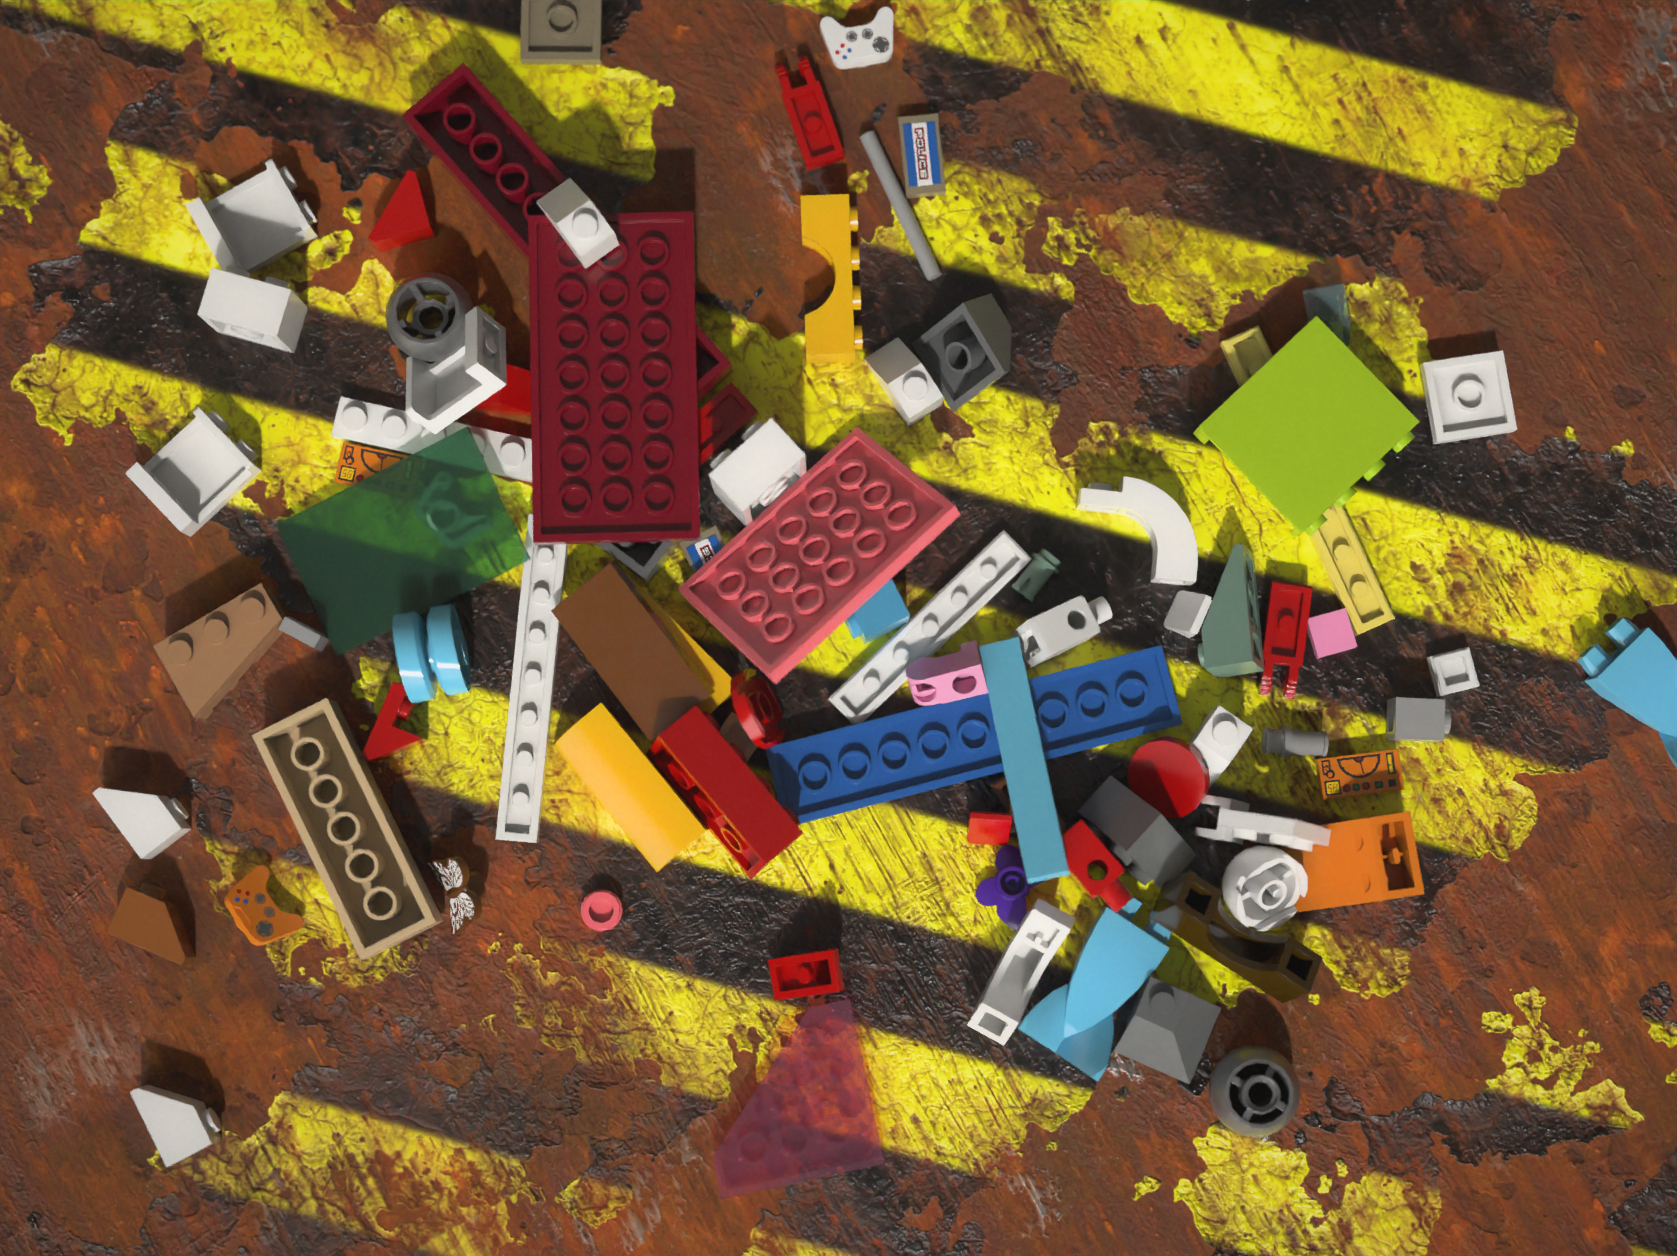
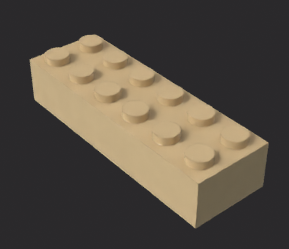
(347, 828)

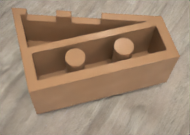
(220, 647)

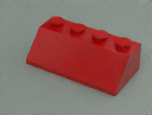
(724, 791)

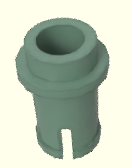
(1036, 574)

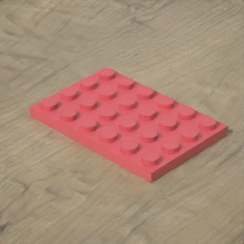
(818, 553)

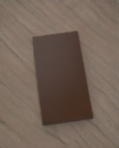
(632, 650)

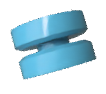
(431, 653)

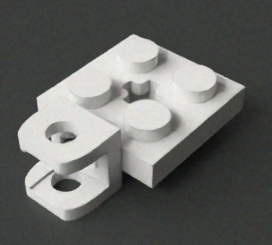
(1237, 824)

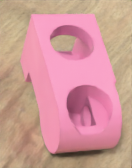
(947, 677)

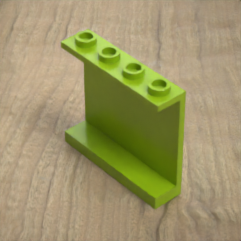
(1309, 427)

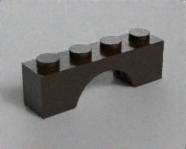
(1269, 962)

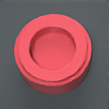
(601, 910)

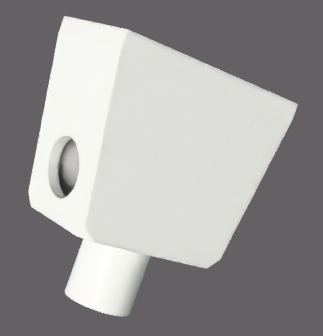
(1051, 633)

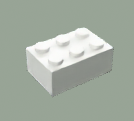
(757, 470)

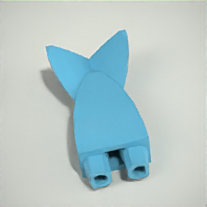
(1637, 678)
(1108, 971)

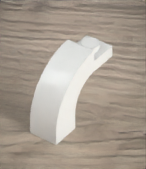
(1161, 518)
(1020, 970)

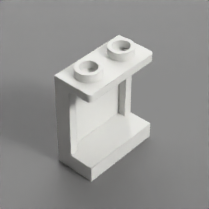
(255, 220)
(454, 386)
(196, 472)

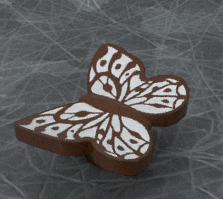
(464, 889)

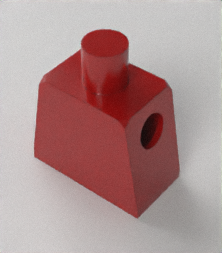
(1084, 849)

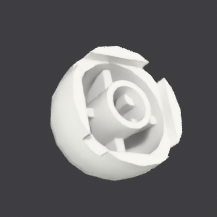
(1263, 887)

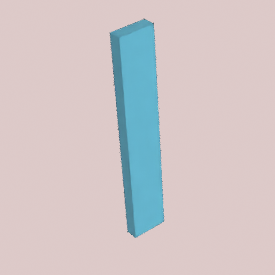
(1024, 760)

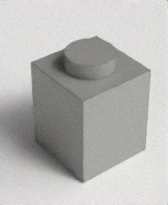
(1417, 720)

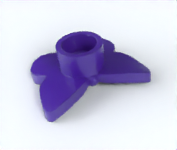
(1007, 887)

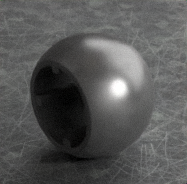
(439, 342)
(1279, 1103)

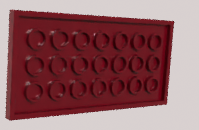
(615, 384)

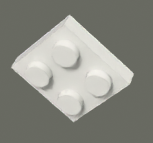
(1468, 397)

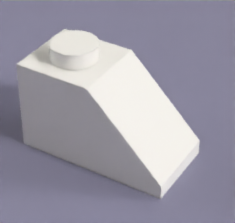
(578, 222)
(904, 381)
(1219, 740)
(145, 819)
(176, 1122)

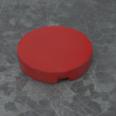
(757, 708)
(1169, 776)

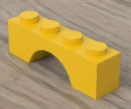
(826, 229)

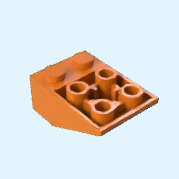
(1363, 863)

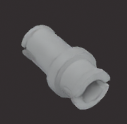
(1288, 741)

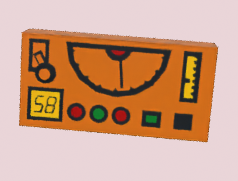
(362, 462)
(1359, 774)

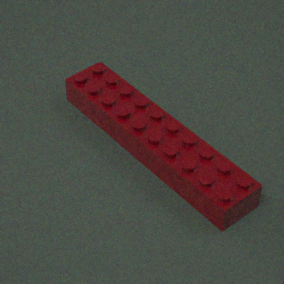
(507, 173)

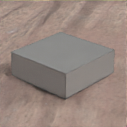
(303, 633)

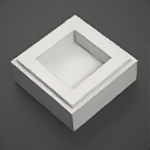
(1452, 671)

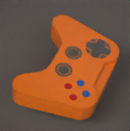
(256, 912)

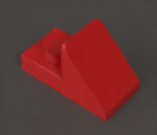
(386, 736)
(806, 974)

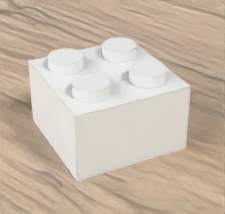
(252, 308)

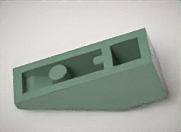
(1232, 625)

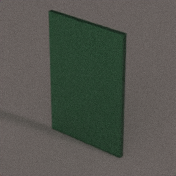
(403, 541)

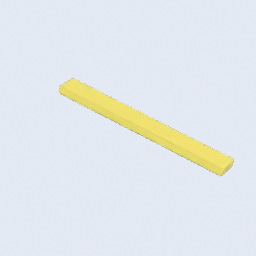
(1335, 539)

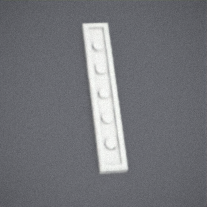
(930, 628)

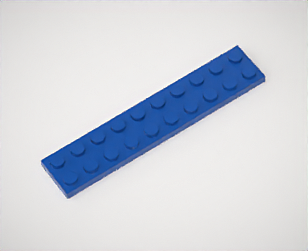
(959, 738)

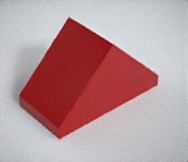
(404, 218)

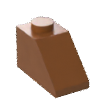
(152, 924)

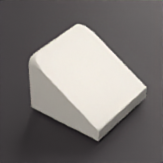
(1187, 613)

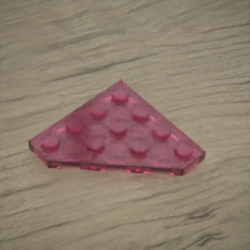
(807, 1113)

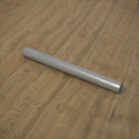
(900, 205)

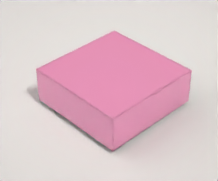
(1331, 633)

